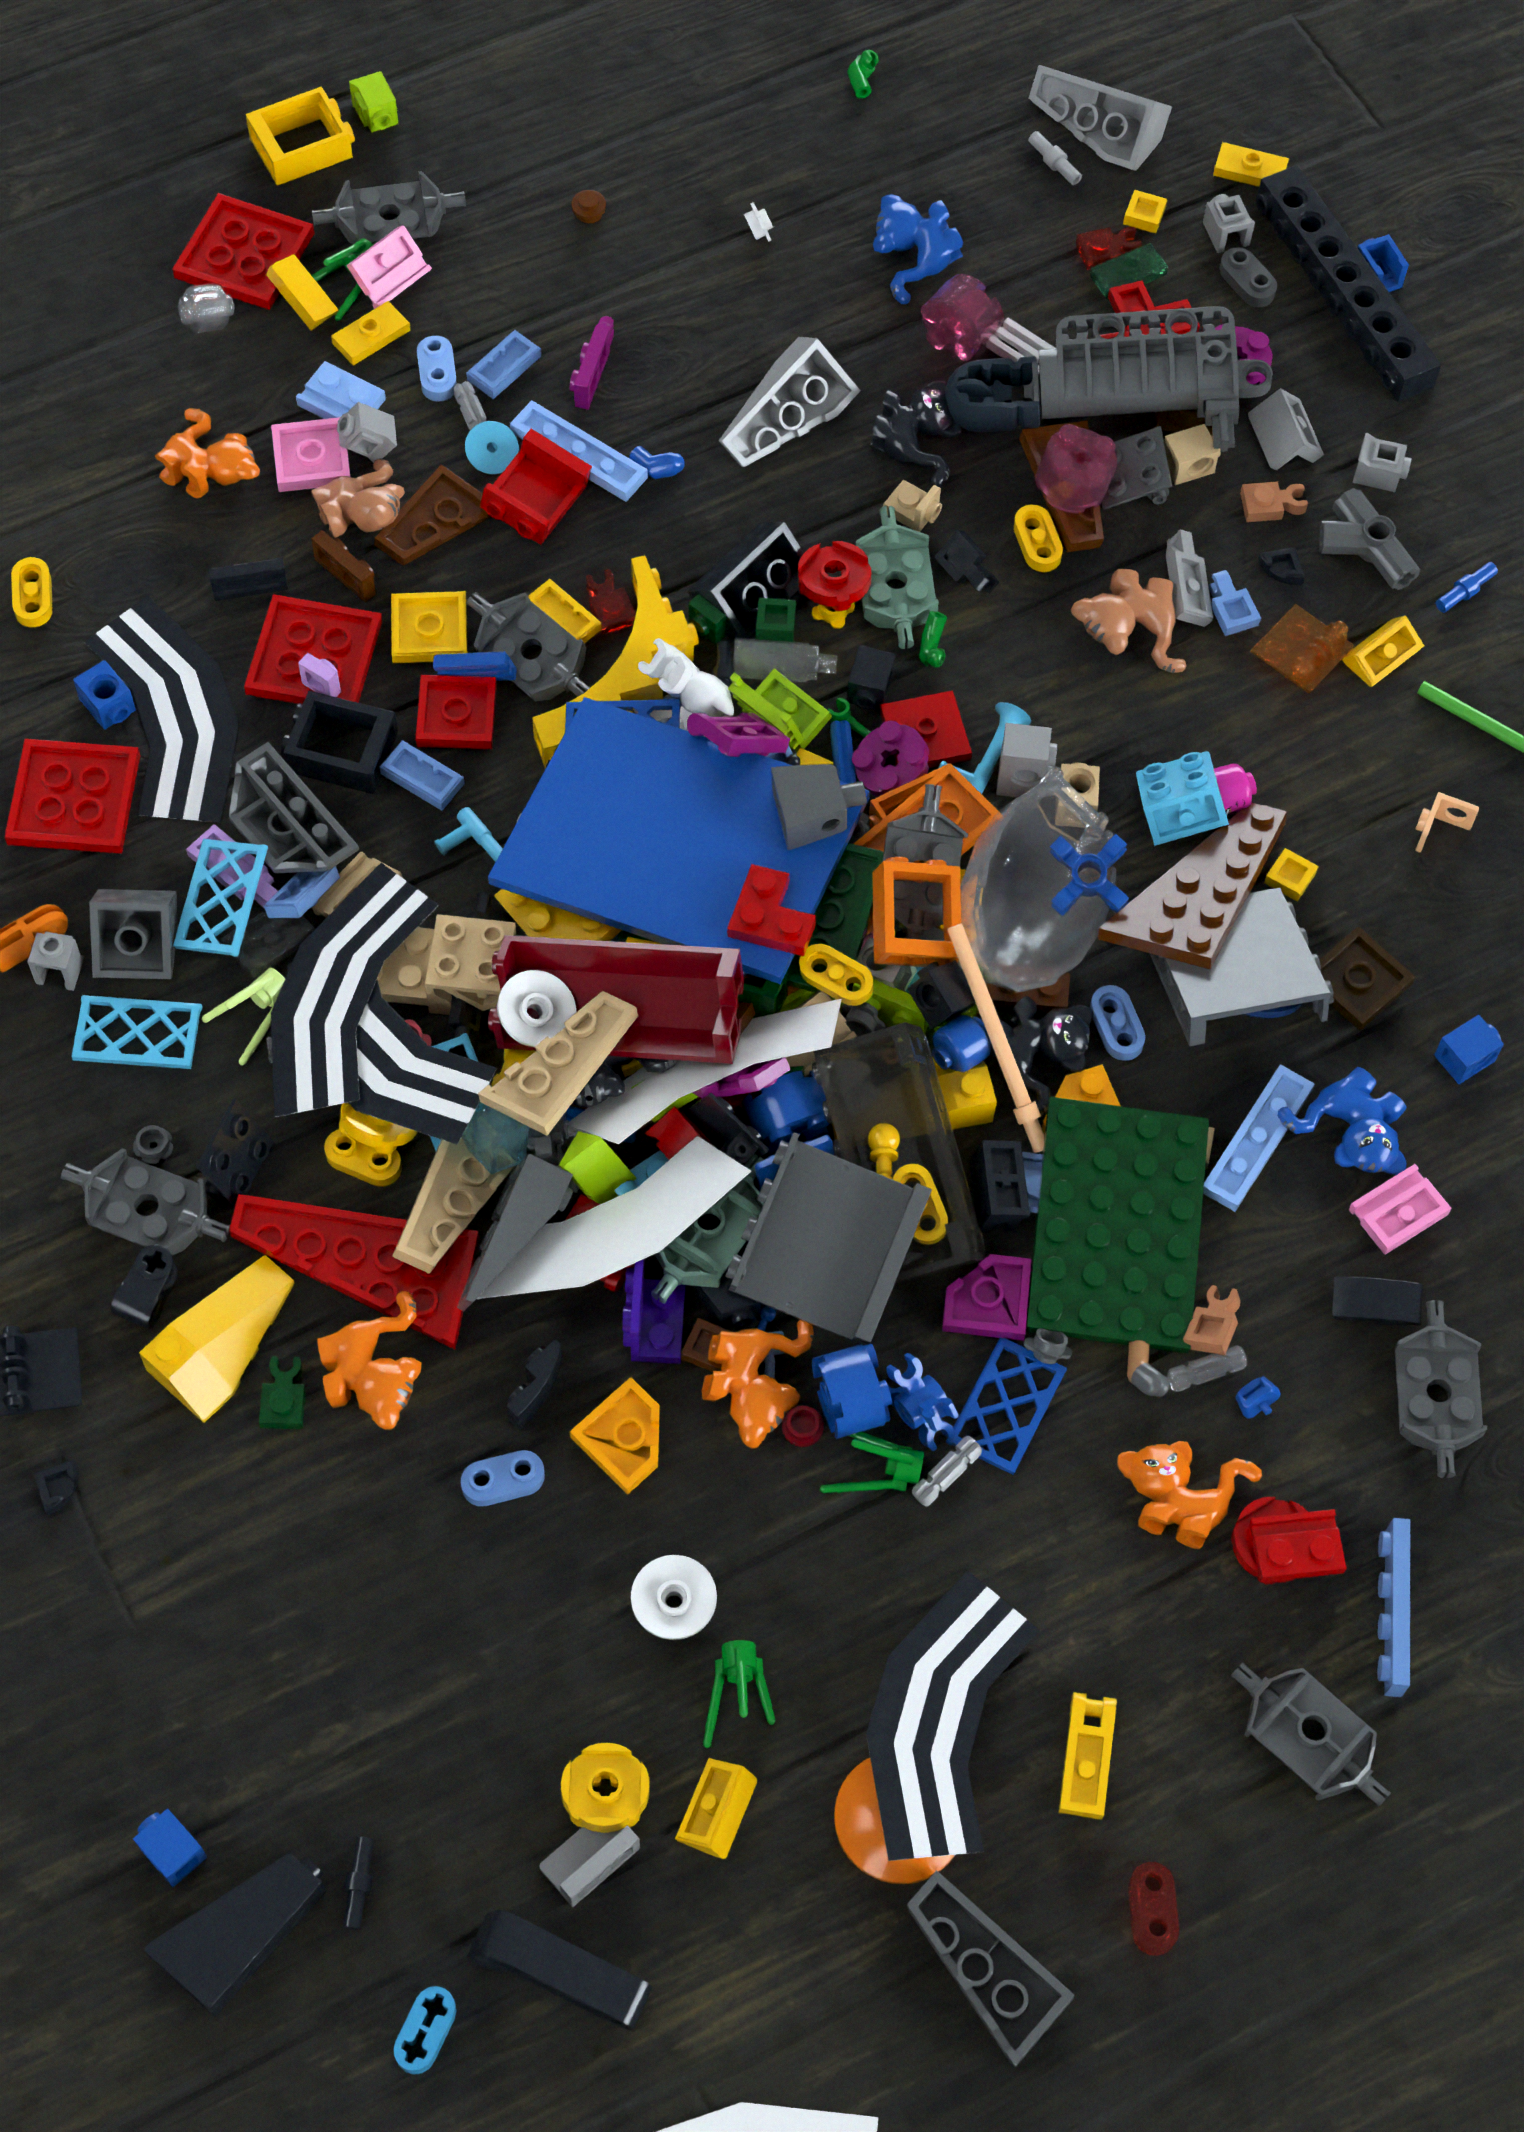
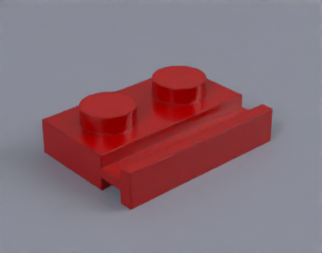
(1297, 1545)

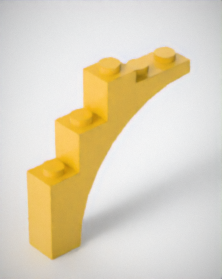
(624, 679)

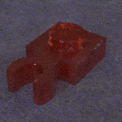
(1102, 245)
(610, 605)

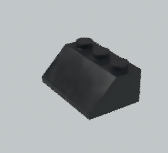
(756, 568)

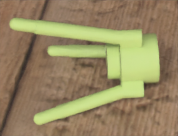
(263, 993)

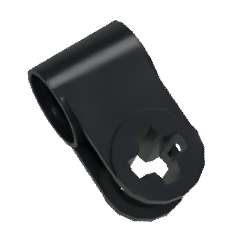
(143, 1293)

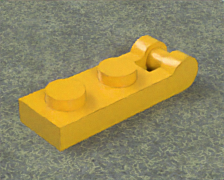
(1087, 1757)

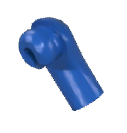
(658, 465)

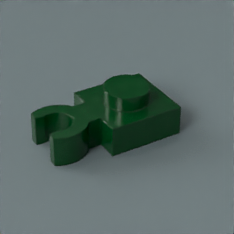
(283, 1401)

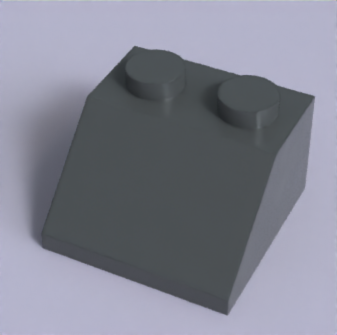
(133, 933)

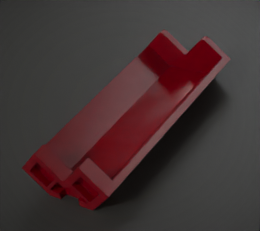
(679, 991)

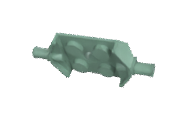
(904, 556)
(704, 1255)

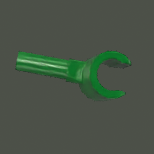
(845, 714)

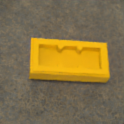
(1247, 164)
(370, 333)
(565, 611)

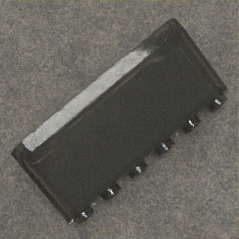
(895, 1082)

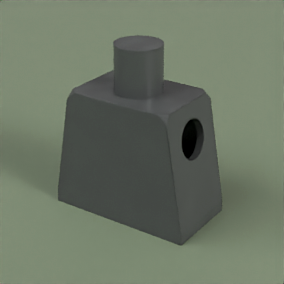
(812, 802)

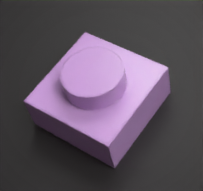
(319, 675)

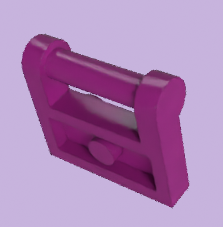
(739, 734)

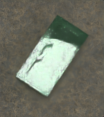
(1136, 265)

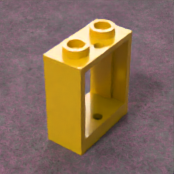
(294, 113)

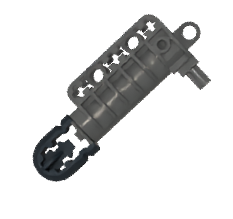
(1115, 374)

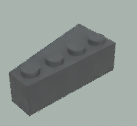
(997, 1976)

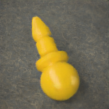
(883, 1141)

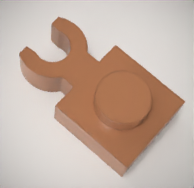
(1268, 502)
(1213, 1326)

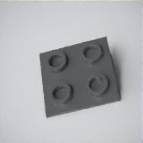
(1140, 470)

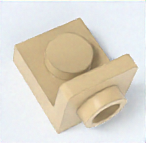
(914, 505)

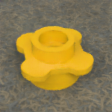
(835, 618)

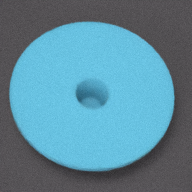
(491, 447)

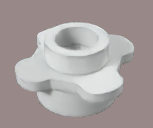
(759, 222)

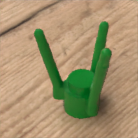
(338, 260)
(901, 1463)
(739, 1666)

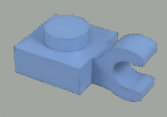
(1231, 607)

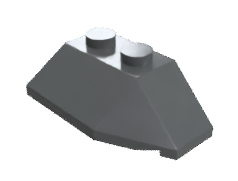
(280, 811)

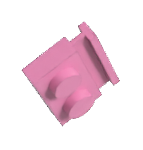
(389, 266)
(1400, 1209)

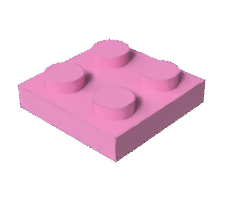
(308, 454)

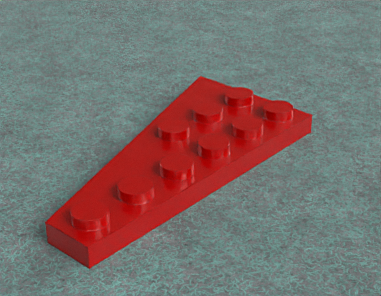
(355, 1258)

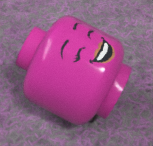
(1235, 787)

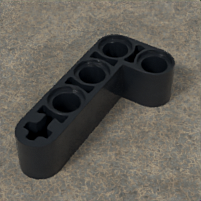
(560, 1968)

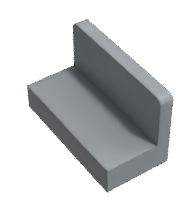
(1284, 430)
(588, 1860)

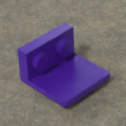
(648, 1325)

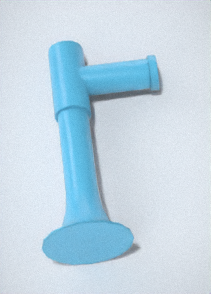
(1008, 714)
(470, 827)

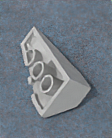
(1108, 120)
(794, 396)

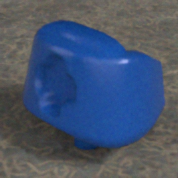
(1257, 1397)

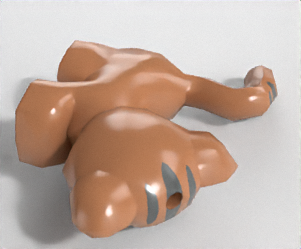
(357, 501)
(1113, 616)

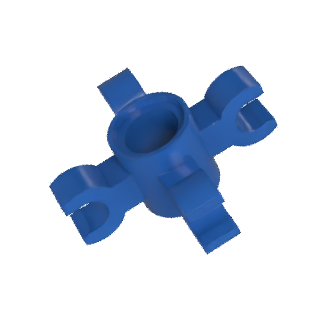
(1110, 894)
(921, 1402)

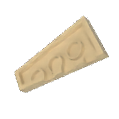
(560, 1068)
(445, 1205)

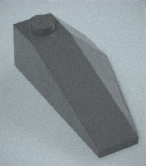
(525, 1205)

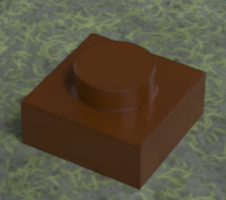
(698, 1344)

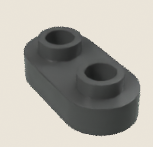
(1244, 273)

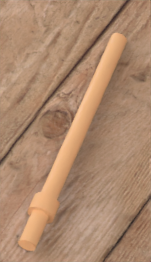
(1025, 1111)

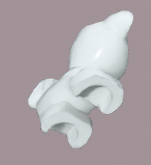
(679, 675)

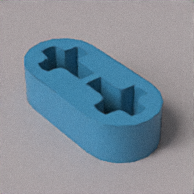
(415, 2025)

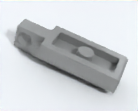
(1189, 580)

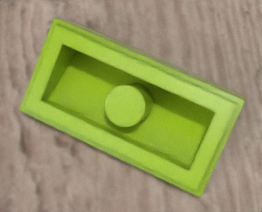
(595, 1167)

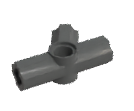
(1369, 536)

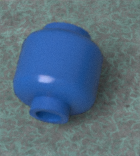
(961, 1044)

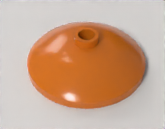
(862, 1835)

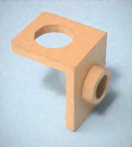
(1439, 811)

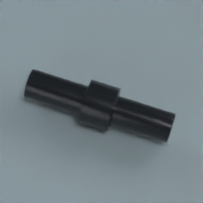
(723, 668)
(358, 1883)

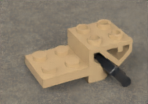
(449, 967)

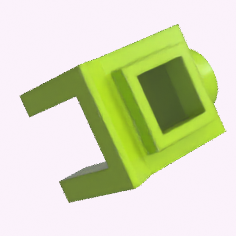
(374, 101)

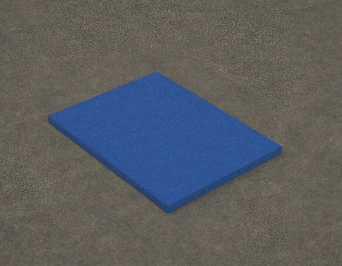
(659, 835)

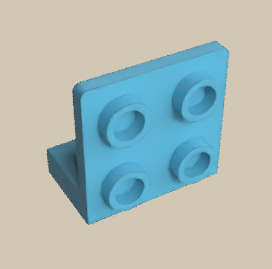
(1181, 797)

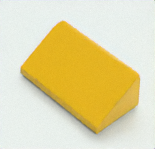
(301, 291)
(1384, 650)
(717, 1808)

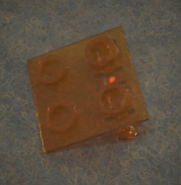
(1304, 647)

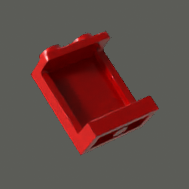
(536, 487)

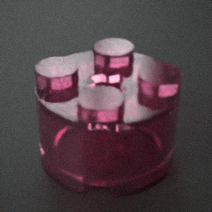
(961, 316)
(1076, 469)

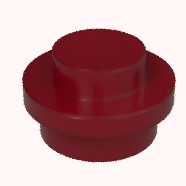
(802, 1426)

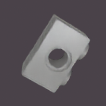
(1024, 758)

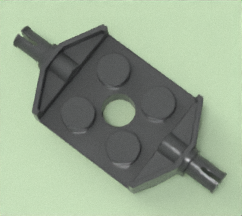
(416, 204)
(520, 624)
(922, 838)
(123, 1183)
(1444, 1359)
(1326, 1765)

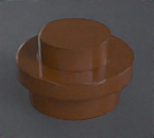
(588, 206)

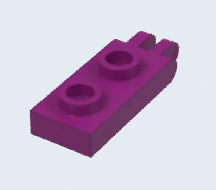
(592, 360)

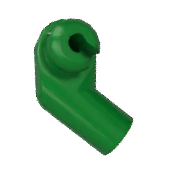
(860, 71)
(930, 639)

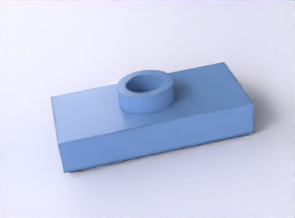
(503, 364)
(422, 775)
(300, 893)

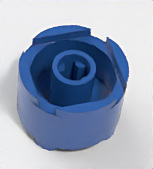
(787, 1108)
(851, 1391)

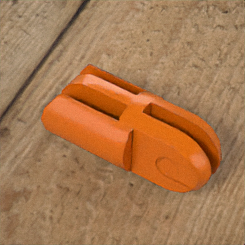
(19, 935)

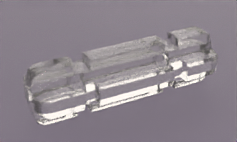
(1206, 1368)

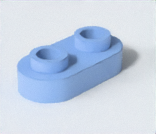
(436, 365)

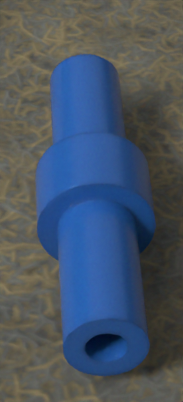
(1466, 587)

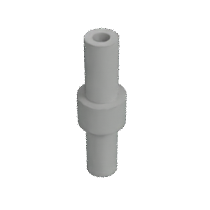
(1055, 157)

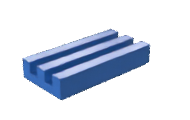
(476, 664)

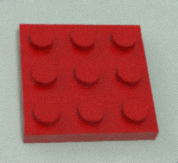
(237, 248)
(323, 630)
(72, 796)

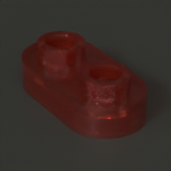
(1153, 1906)

